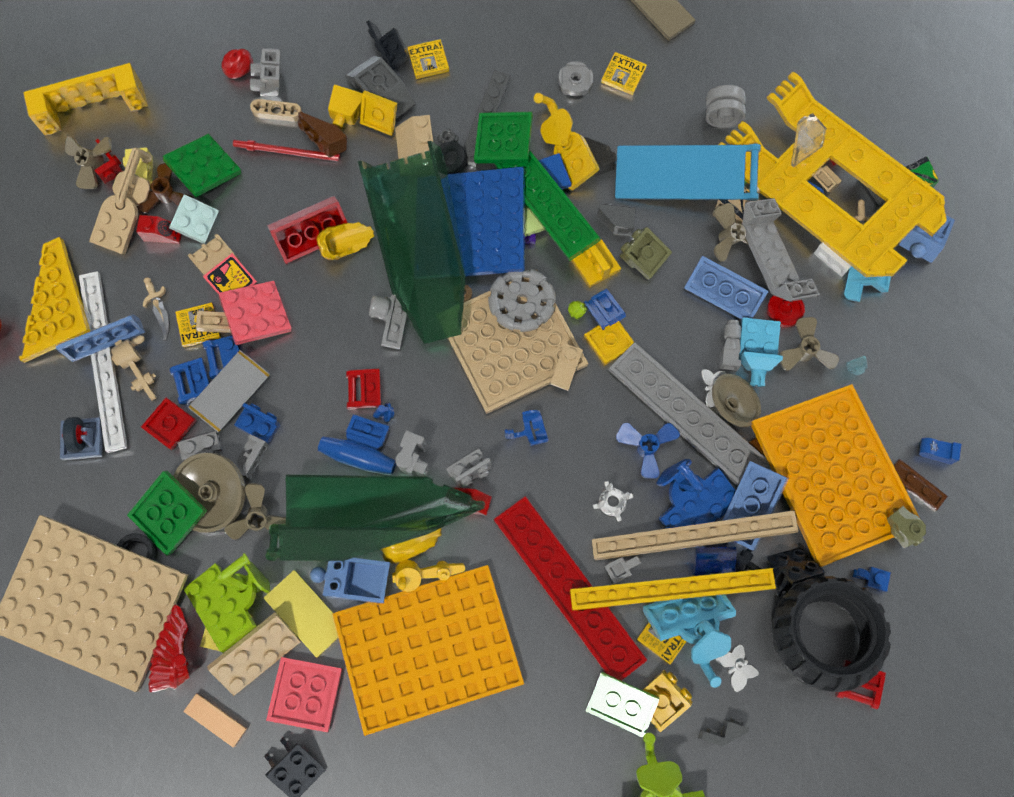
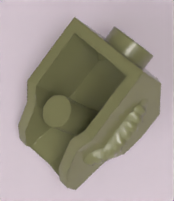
(907, 527)

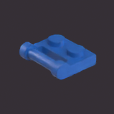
(227, 352)
(196, 377)

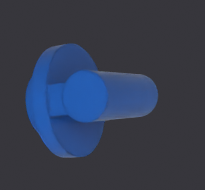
(384, 411)

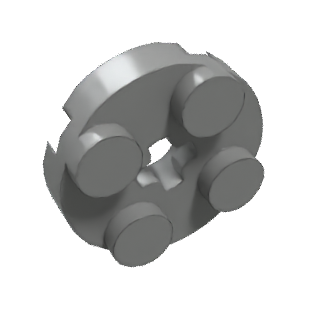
(573, 87)

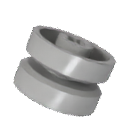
(725, 106)

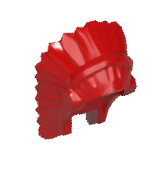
(169, 662)

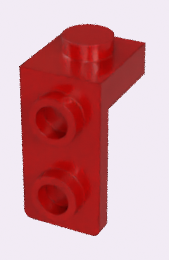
(110, 169)

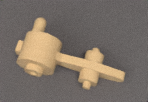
(126, 355)

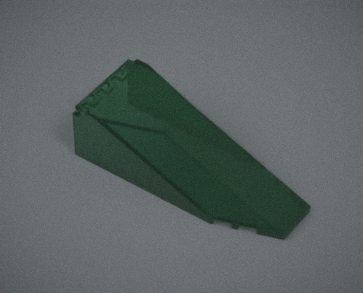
(419, 240)

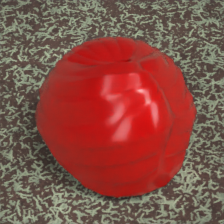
(237, 63)

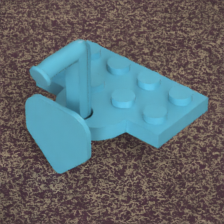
(696, 623)

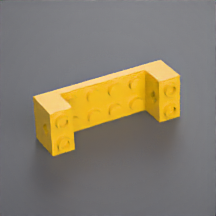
(47, 101)

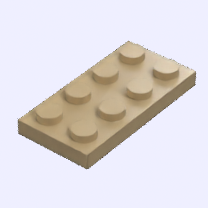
(253, 654)

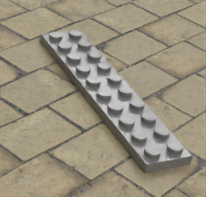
(686, 412)

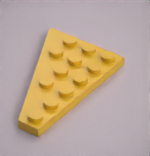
(56, 302)

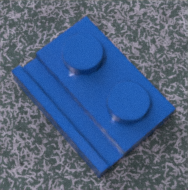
(605, 309)

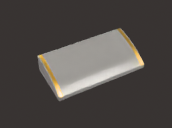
(228, 391)

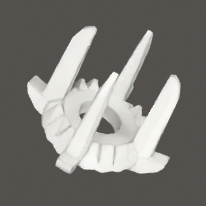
(606, 508)

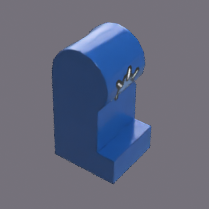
(940, 450)

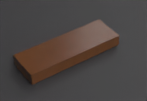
(919, 486)

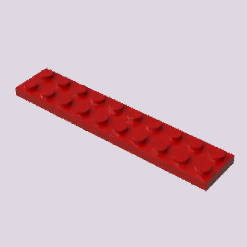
(557, 575)

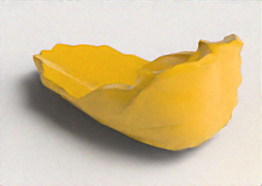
(343, 240)
(410, 548)

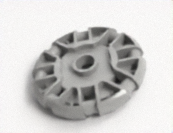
(522, 289)

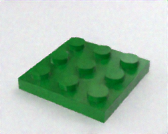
(503, 137)
(201, 165)
(167, 513)

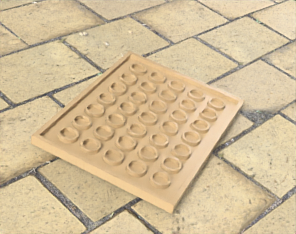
(89, 602)

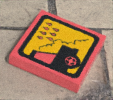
(229, 275)

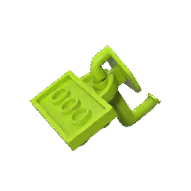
(224, 599)
(660, 778)

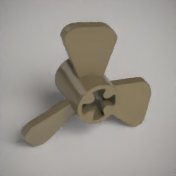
(88, 160)
(731, 233)
(806, 330)
(255, 495)

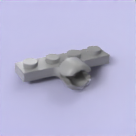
(391, 312)

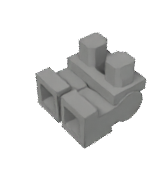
(269, 73)
(408, 459)

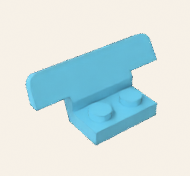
(856, 282)

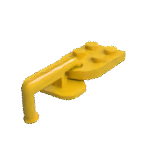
(557, 131)

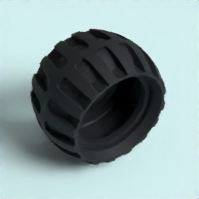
(862, 608)

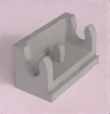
(251, 456)

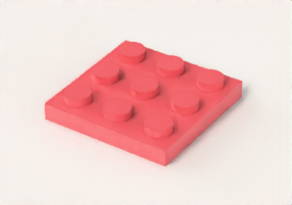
(254, 312)
(304, 694)

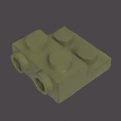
(645, 252)

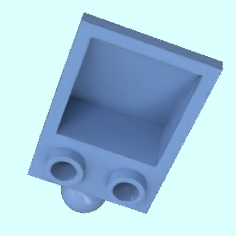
(925, 246)
(356, 580)

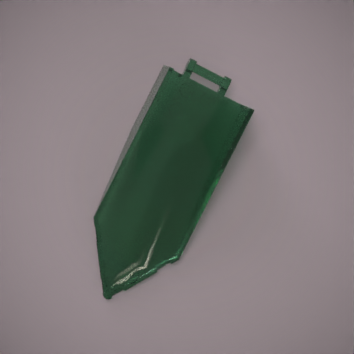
(361, 514)

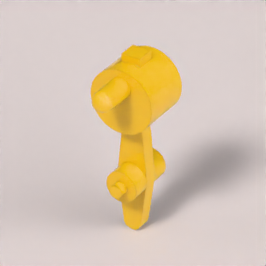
(409, 575)

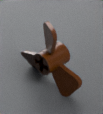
(161, 191)

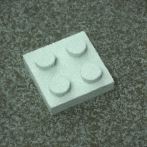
(194, 219)

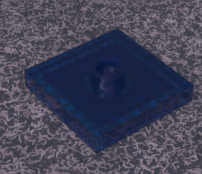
(714, 560)

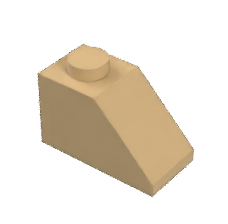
(566, 366)

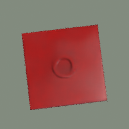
(168, 423)

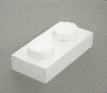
(832, 259)

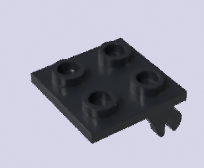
(796, 567)
(294, 771)

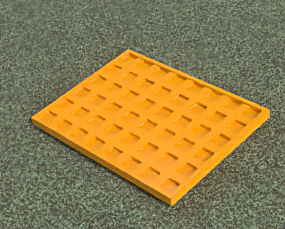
(427, 650)

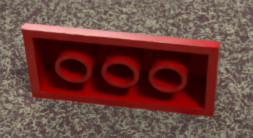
(298, 233)

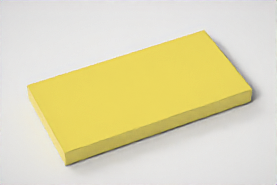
(304, 613)

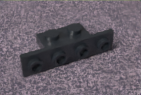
(390, 47)

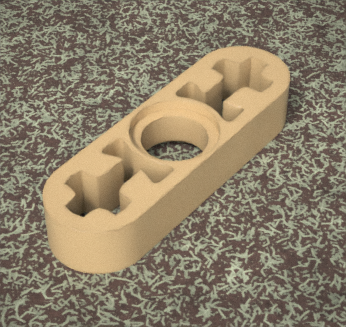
(270, 105)

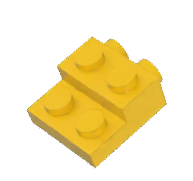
(672, 699)

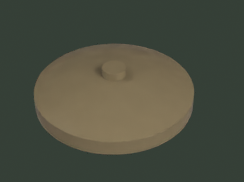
(216, 486)

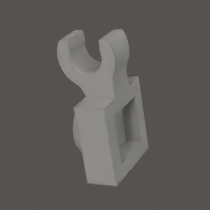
(620, 570)

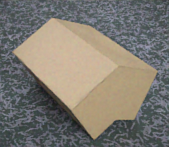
(827, 178)

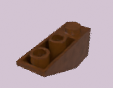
(323, 134)

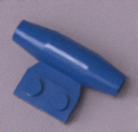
(361, 446)

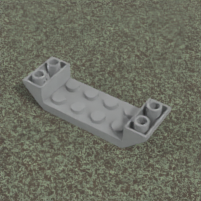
(772, 254)

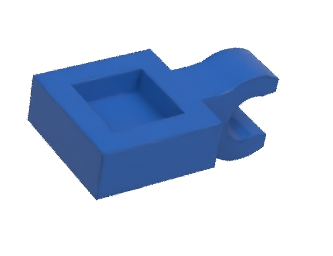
(874, 577)

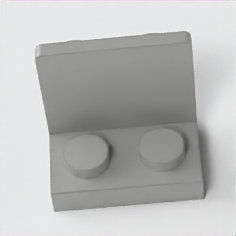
(469, 468)

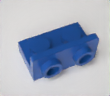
(257, 423)

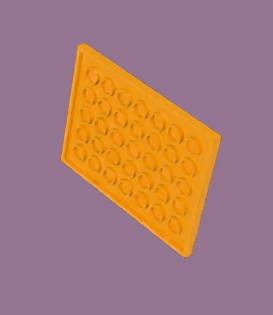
(836, 473)

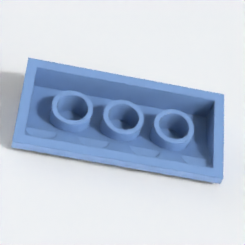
(725, 289)
(101, 338)
(756, 496)

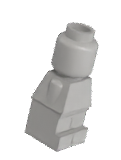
(731, 348)

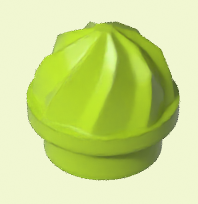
(576, 309)

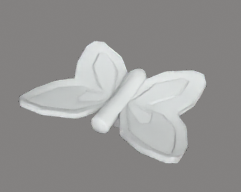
(709, 379)
(740, 666)

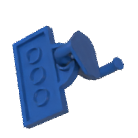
(701, 498)

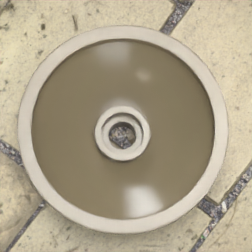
(736, 400)

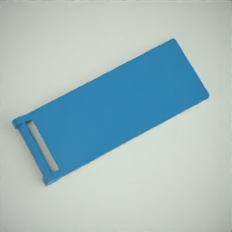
(686, 172)

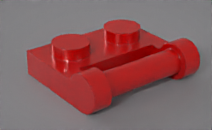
(369, 388)
(875, 684)

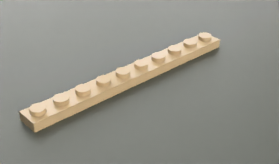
(695, 535)

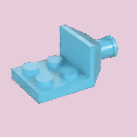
(759, 348)

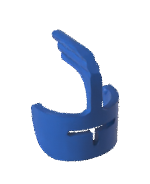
(537, 423)

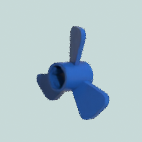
(629, 435)

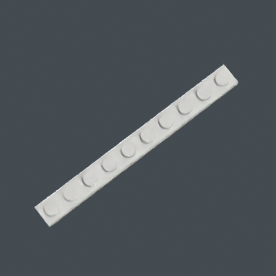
(103, 366)

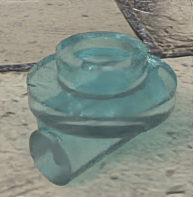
(857, 365)

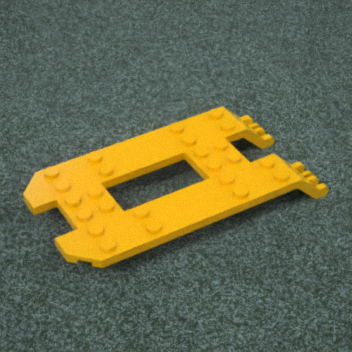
(866, 246)

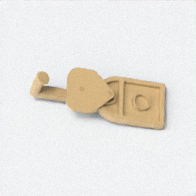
(116, 226)

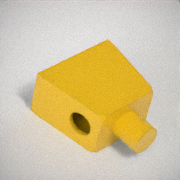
(344, 106)

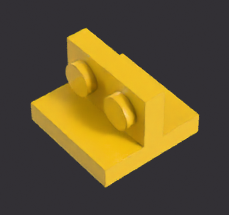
(596, 264)

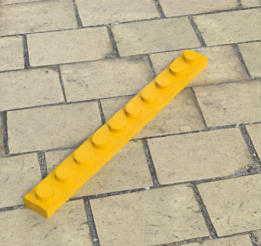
(672, 589)

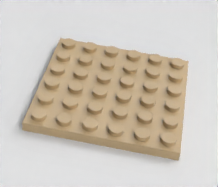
(507, 362)

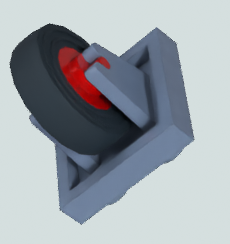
(80, 438)

